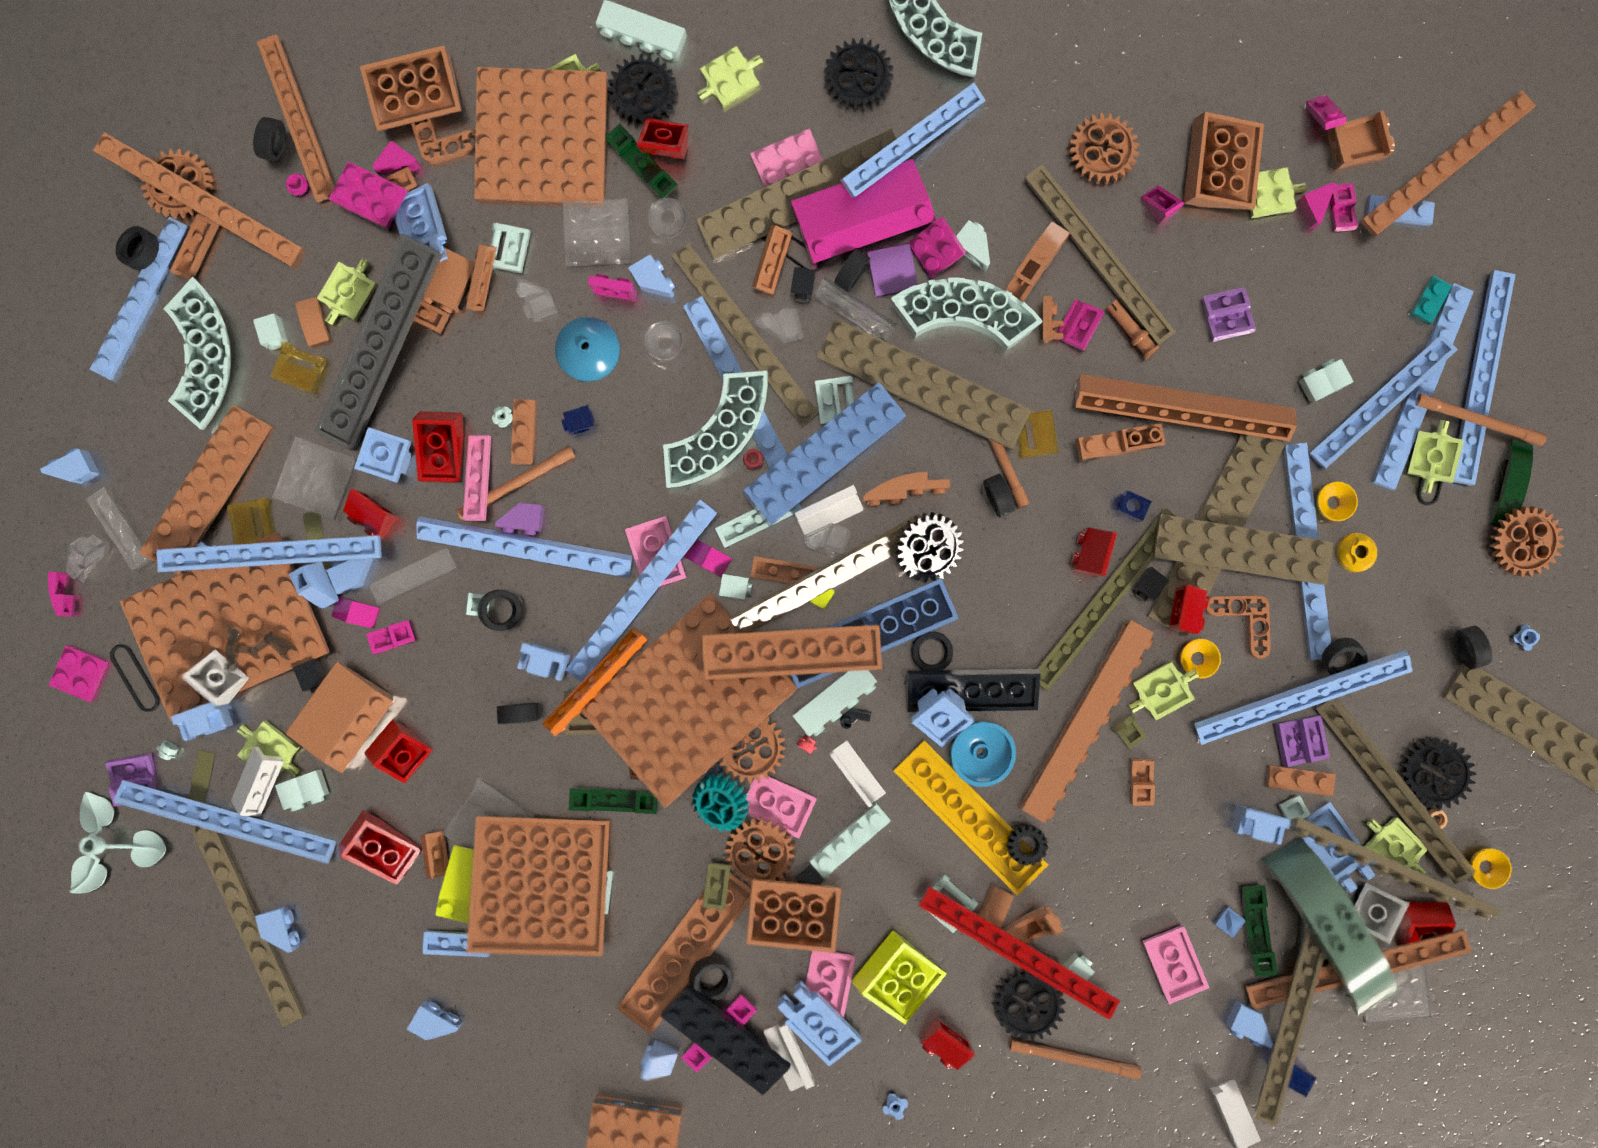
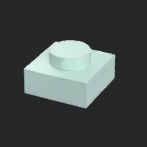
(472, 602)
(1294, 808)

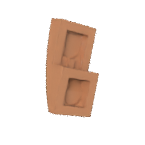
(312, 321)
(1142, 782)

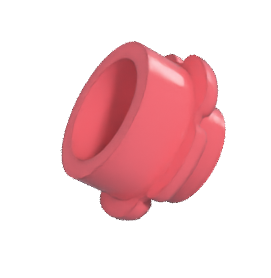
(753, 464)
(806, 744)

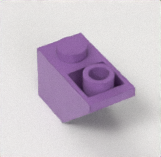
(522, 517)

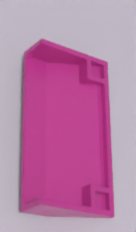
(837, 223)

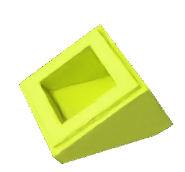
(823, 599)

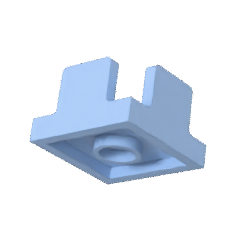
(384, 455)
(543, 661)
(942, 716)
(203, 719)
(1259, 824)

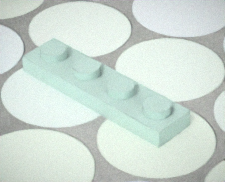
(746, 526)

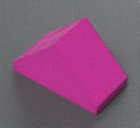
(394, 159)
(1161, 203)
(1315, 204)
(708, 558)
(355, 612)

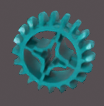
(717, 807)

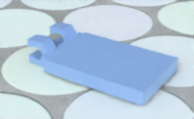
(421, 219)
(1338, 865)
(818, 1024)

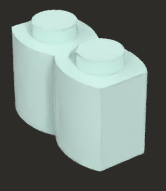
(1326, 380)
(301, 790)

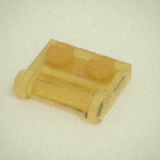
(295, 374)
(1043, 435)
(243, 521)

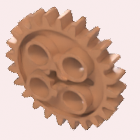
(1106, 129)
(192, 166)
(1527, 541)
(760, 765)
(771, 836)

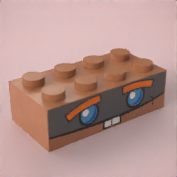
(632, 1124)

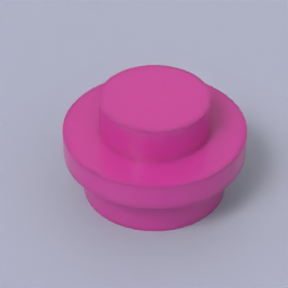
(296, 184)

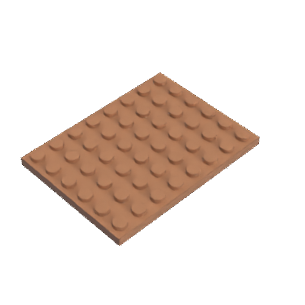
(191, 615)
(671, 719)

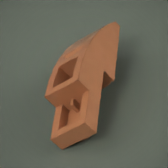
(1037, 261)
(1120, 442)
(896, 489)

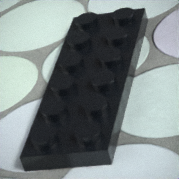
(979, 688)
(725, 1039)

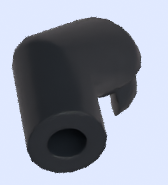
(852, 716)

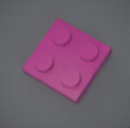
(937, 247)
(617, 288)
(78, 673)

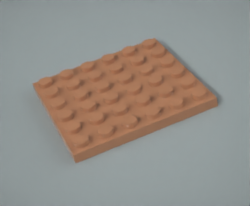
(540, 135)
(538, 886)

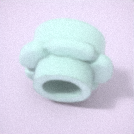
(508, 417)
(167, 750)

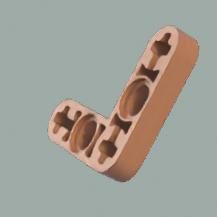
(432, 143)
(1252, 616)

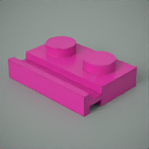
(1080, 324)

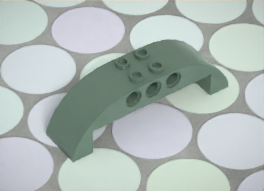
(1333, 924)

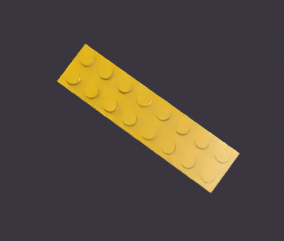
(966, 815)

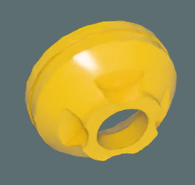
(1347, 501)
(1346, 552)
(1210, 654)
(1499, 871)

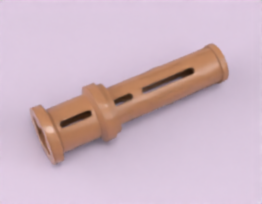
(1139, 337)

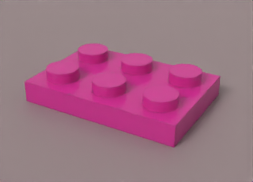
(368, 195)

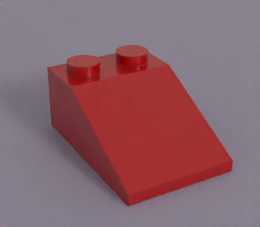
(438, 446)
(378, 848)

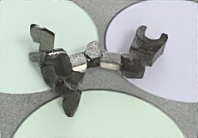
(233, 648)

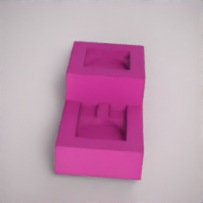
(1342, 207)
(61, 603)
(390, 637)

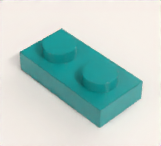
(1431, 299)

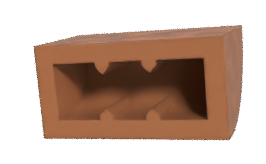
(996, 905)

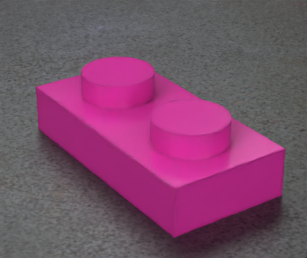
(1326, 112)

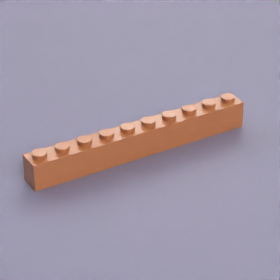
(1185, 407)
(1086, 721)

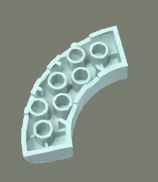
(938, 36)
(968, 305)
(205, 351)
(722, 435)

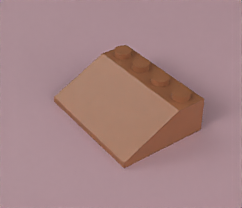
(411, 88)
(1223, 162)
(339, 716)
(793, 915)

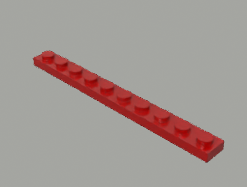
(1019, 953)

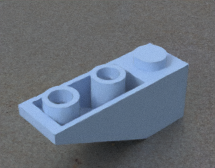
(658, 1060)

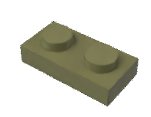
(716, 886)

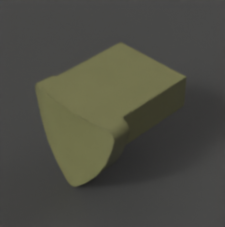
(1129, 731)

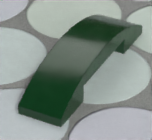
(639, 162)
(1515, 481)
(612, 800)
(1257, 931)

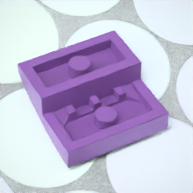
(892, 269)
(1228, 314)
(1302, 741)
(134, 769)

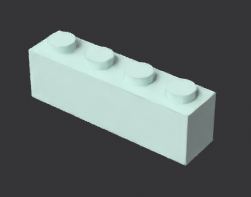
(641, 30)
(834, 699)
(849, 840)

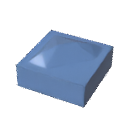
(1229, 921)

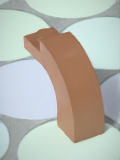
(1035, 925)

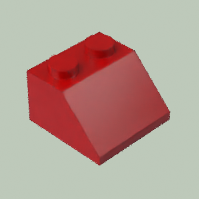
(664, 138)
(369, 513)
(1093, 551)
(1188, 609)
(397, 751)
(1425, 921)
(946, 1044)

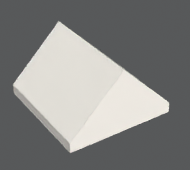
(213, 681)
(1380, 912)

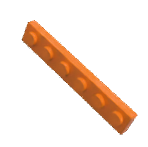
(594, 681)

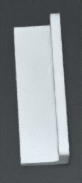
(829, 510)
(857, 773)
(256, 783)
(785, 1044)
(1235, 1114)

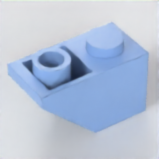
(649, 277)
(75, 466)
(349, 574)
(314, 585)
(278, 928)
(432, 1022)
(1248, 1023)

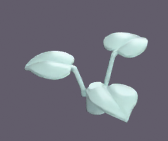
(86, 871)

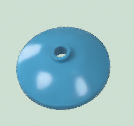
(597, 359)
(994, 761)

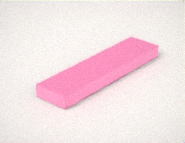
(476, 478)

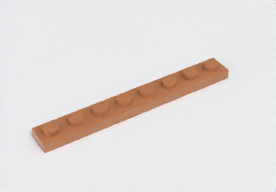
(296, 117)

